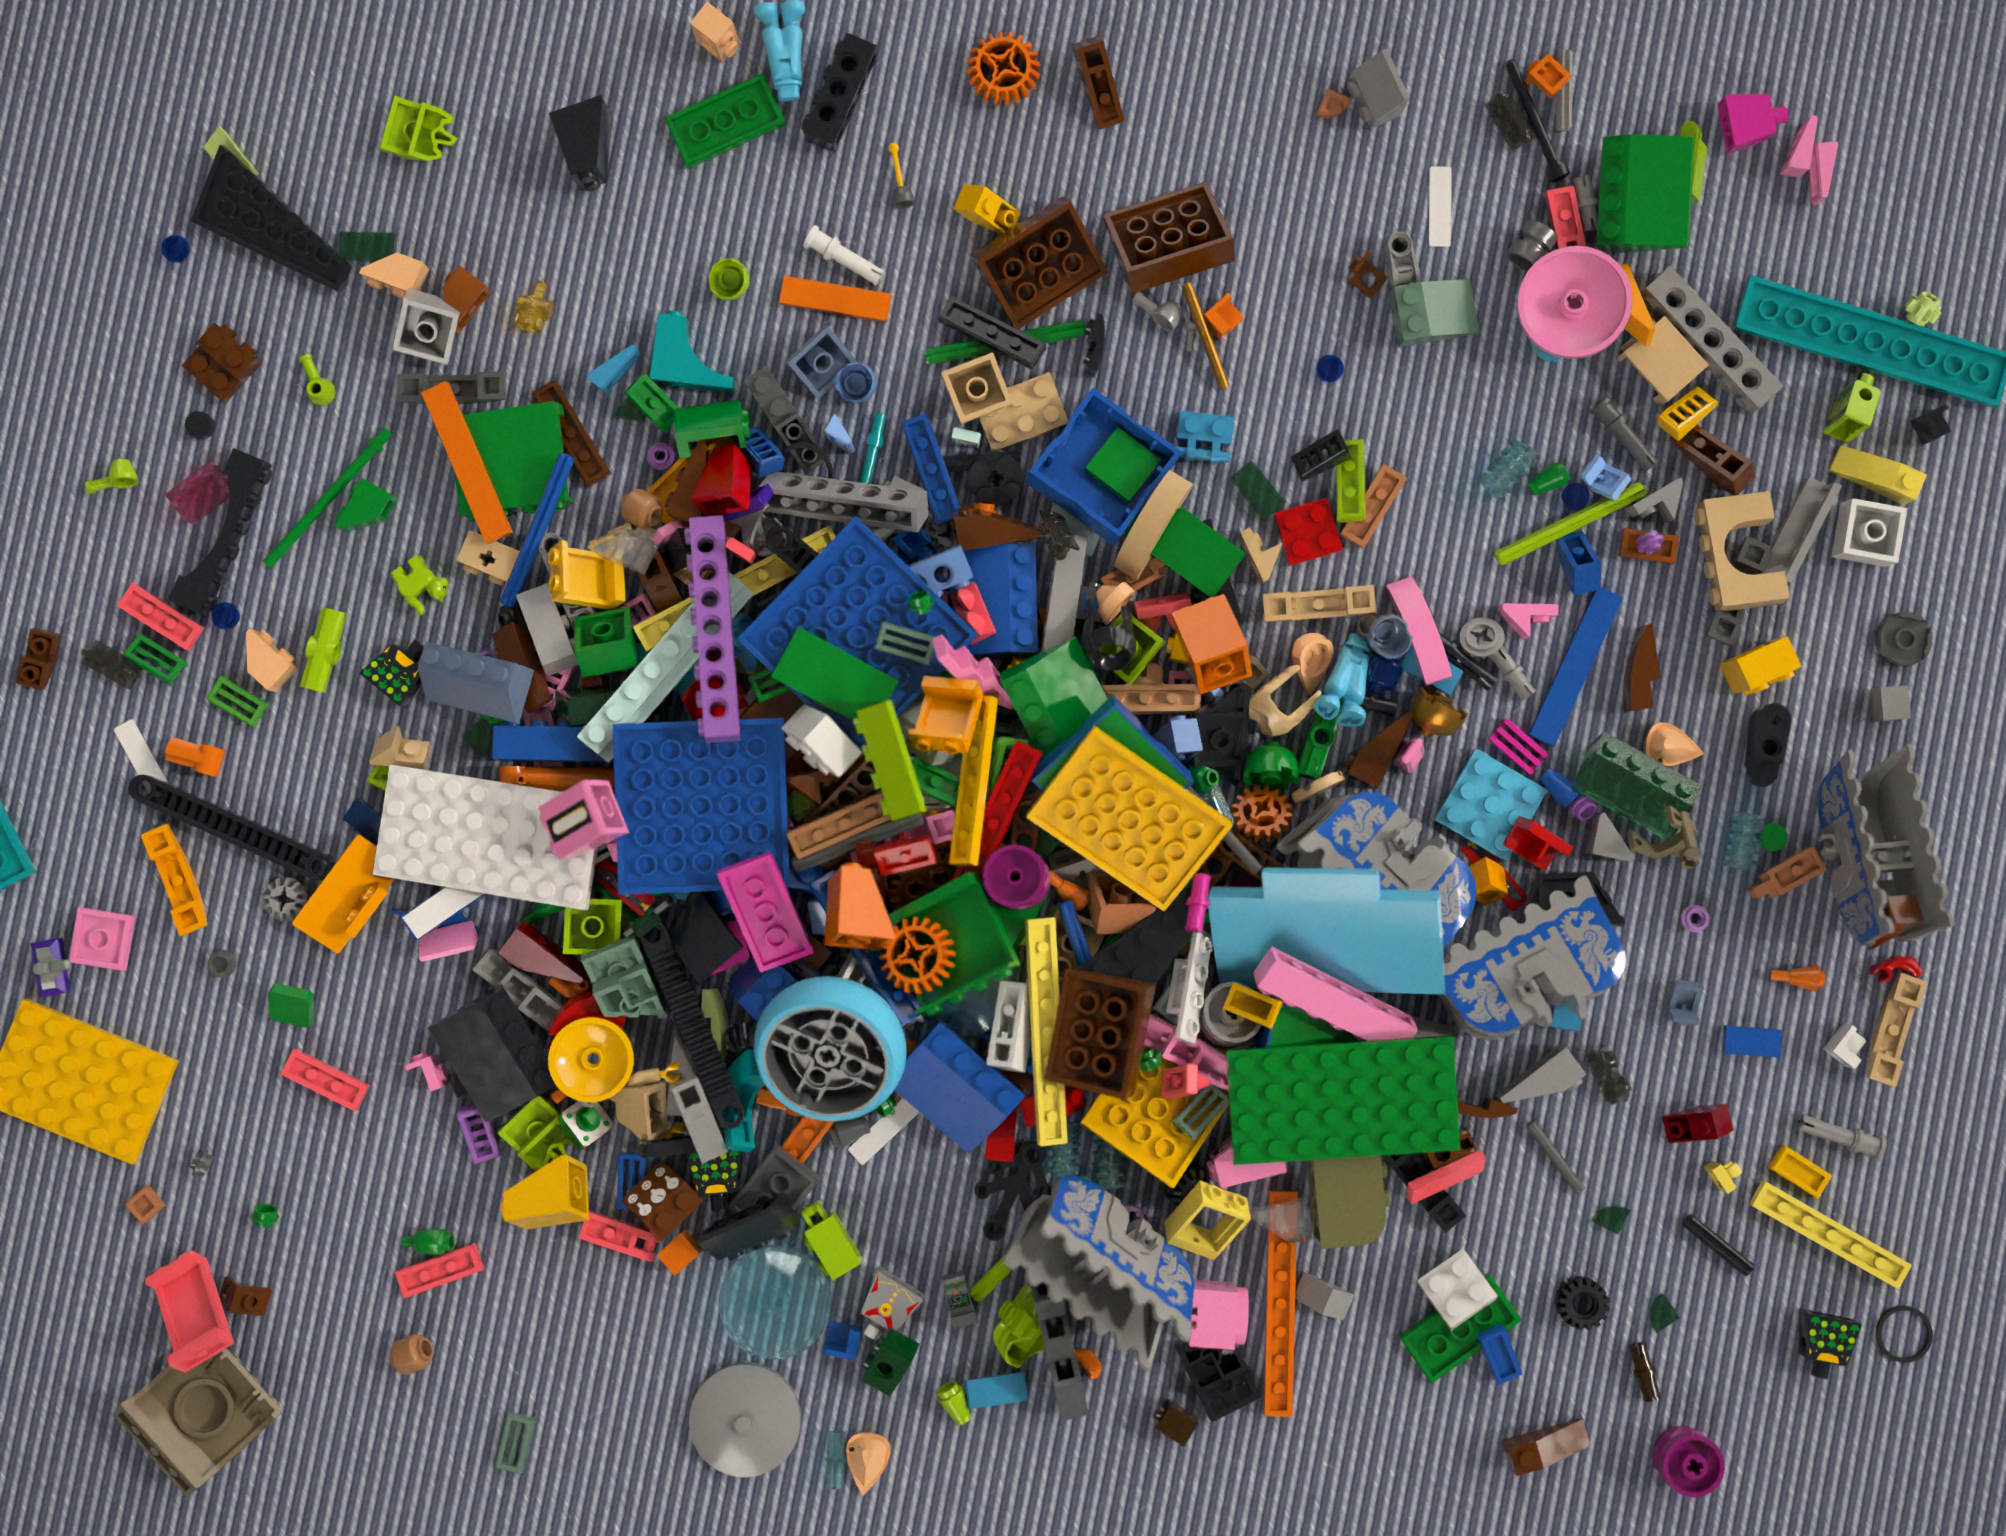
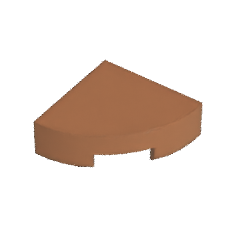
(1333, 104)

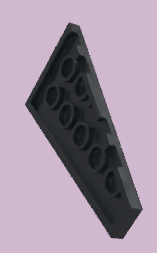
(253, 216)
(1147, 947)

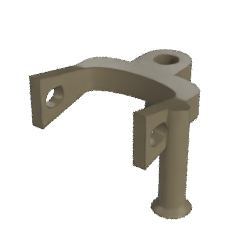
(1682, 845)

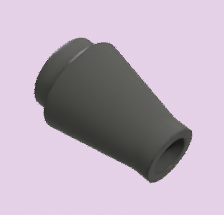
(848, 1131)

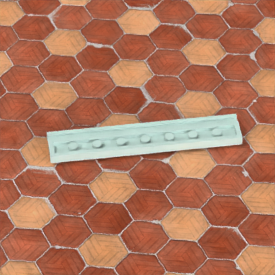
(655, 676)

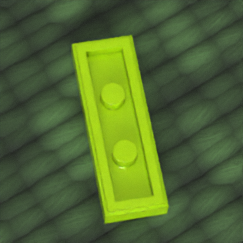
(1351, 484)

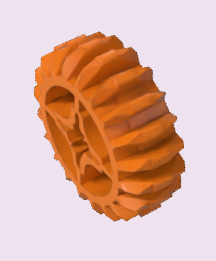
(985, 55)
(928, 951)

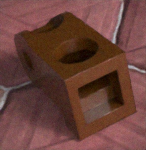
(1439, 1159)

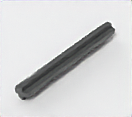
(878, 833)

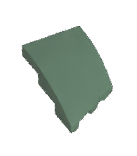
(623, 980)

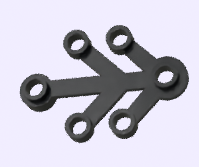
(1015, 1184)

